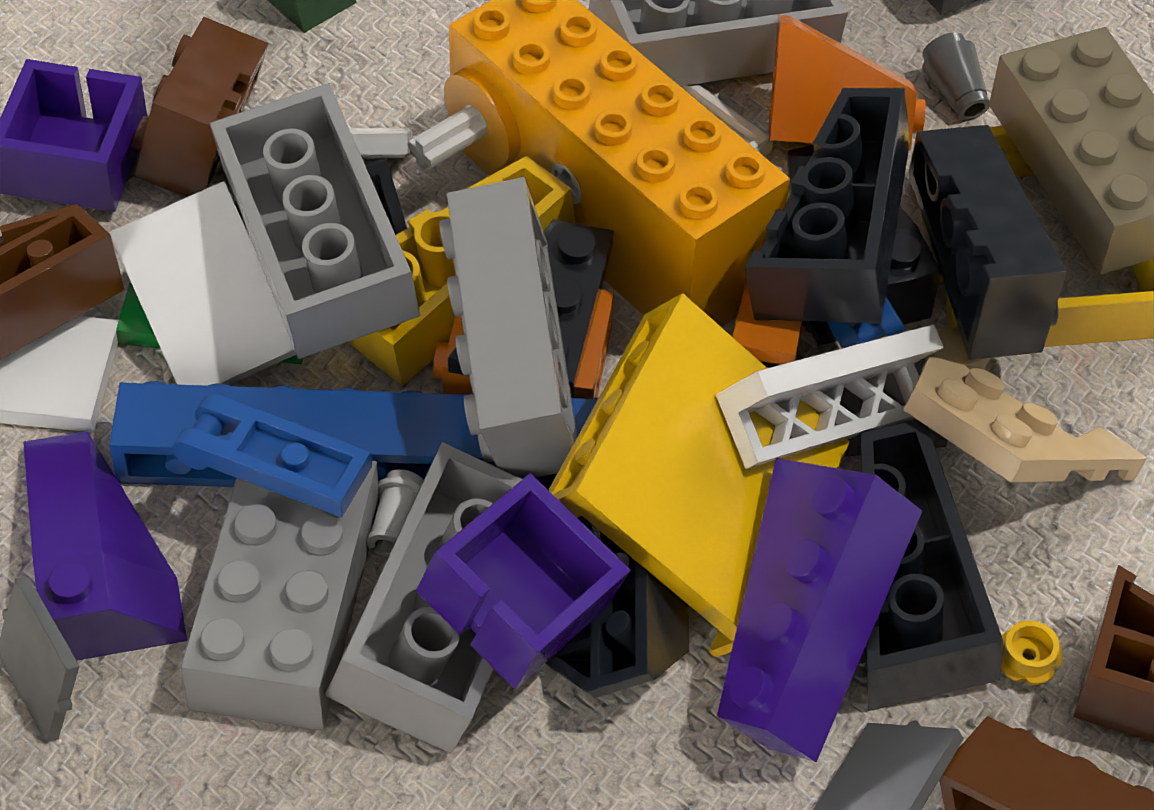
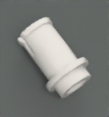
(396, 499)

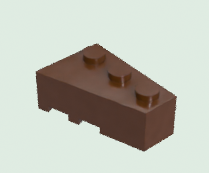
(207, 83)
(52, 273)
(1120, 667)
(1016, 771)

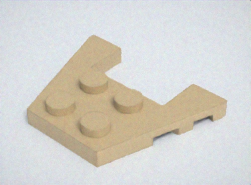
(1002, 433)

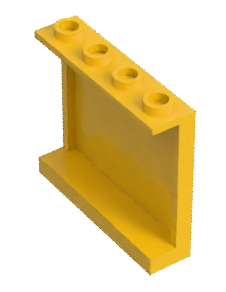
(664, 468)

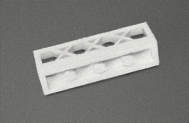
(808, 380)

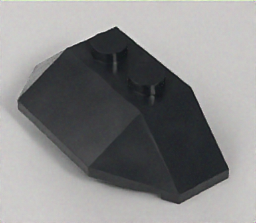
(631, 639)

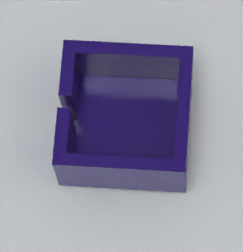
(59, 152)
(522, 580)

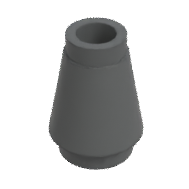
(956, 73)

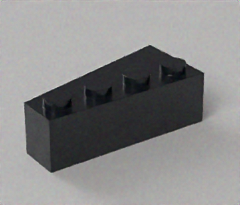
(837, 232)
(937, 617)

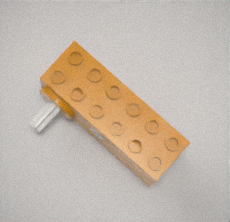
(625, 139)

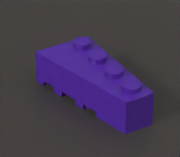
(812, 601)

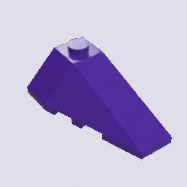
(94, 553)

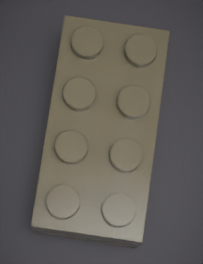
(1087, 137)

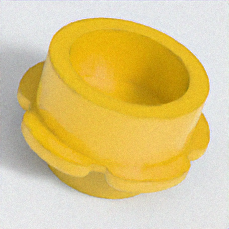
(1033, 639)

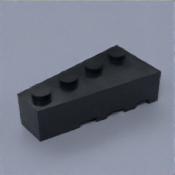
(986, 242)

